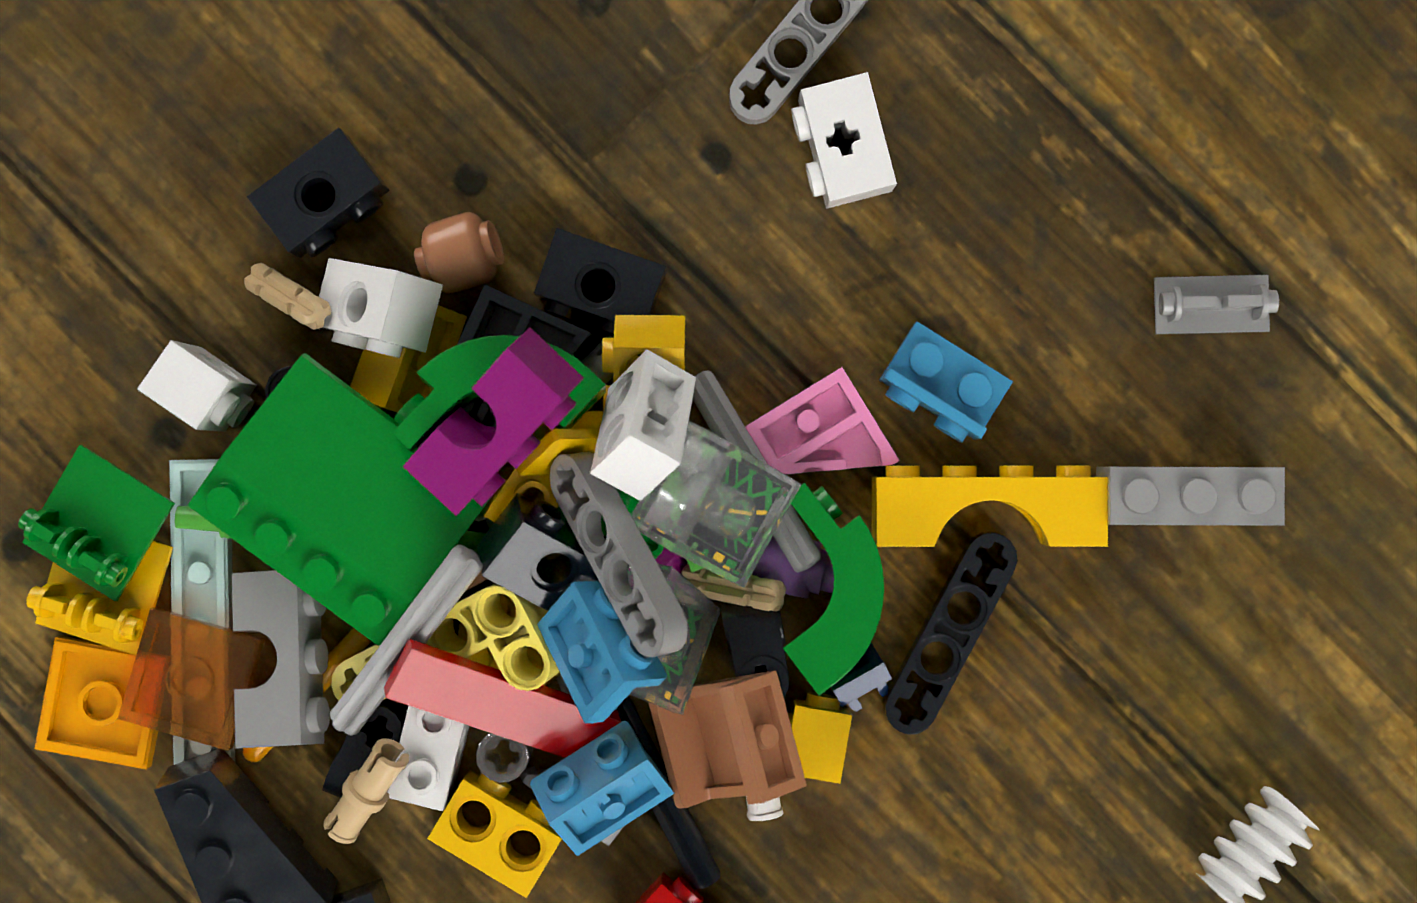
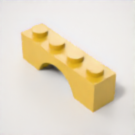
(1061, 509)

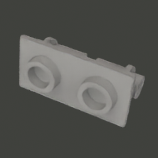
(1213, 304)

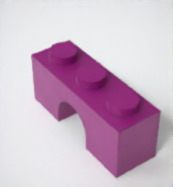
(523, 390)

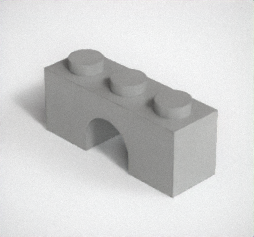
(1195, 495)
(291, 703)

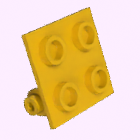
(86, 613)

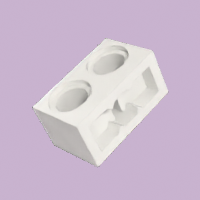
(643, 425)

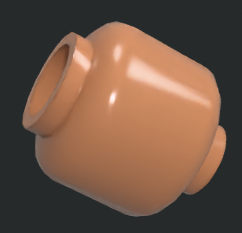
(459, 252)

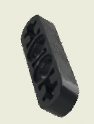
(957, 636)

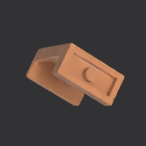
(730, 742)

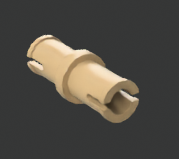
(366, 791)

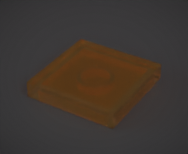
(189, 677)

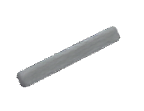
(725, 423)
(418, 624)

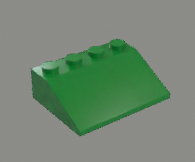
(327, 501)

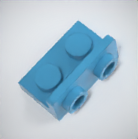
(944, 382)
(595, 651)
(600, 788)

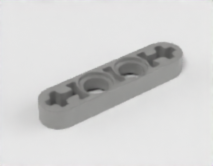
(796, 25)
(650, 609)

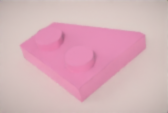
(822, 430)

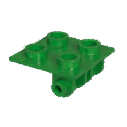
(96, 522)

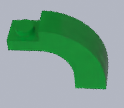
(458, 370)
(851, 619)

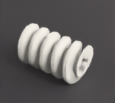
(1256, 848)

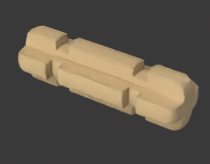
(287, 296)
(758, 592)

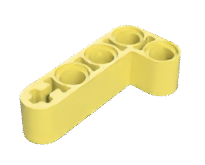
(486, 627)

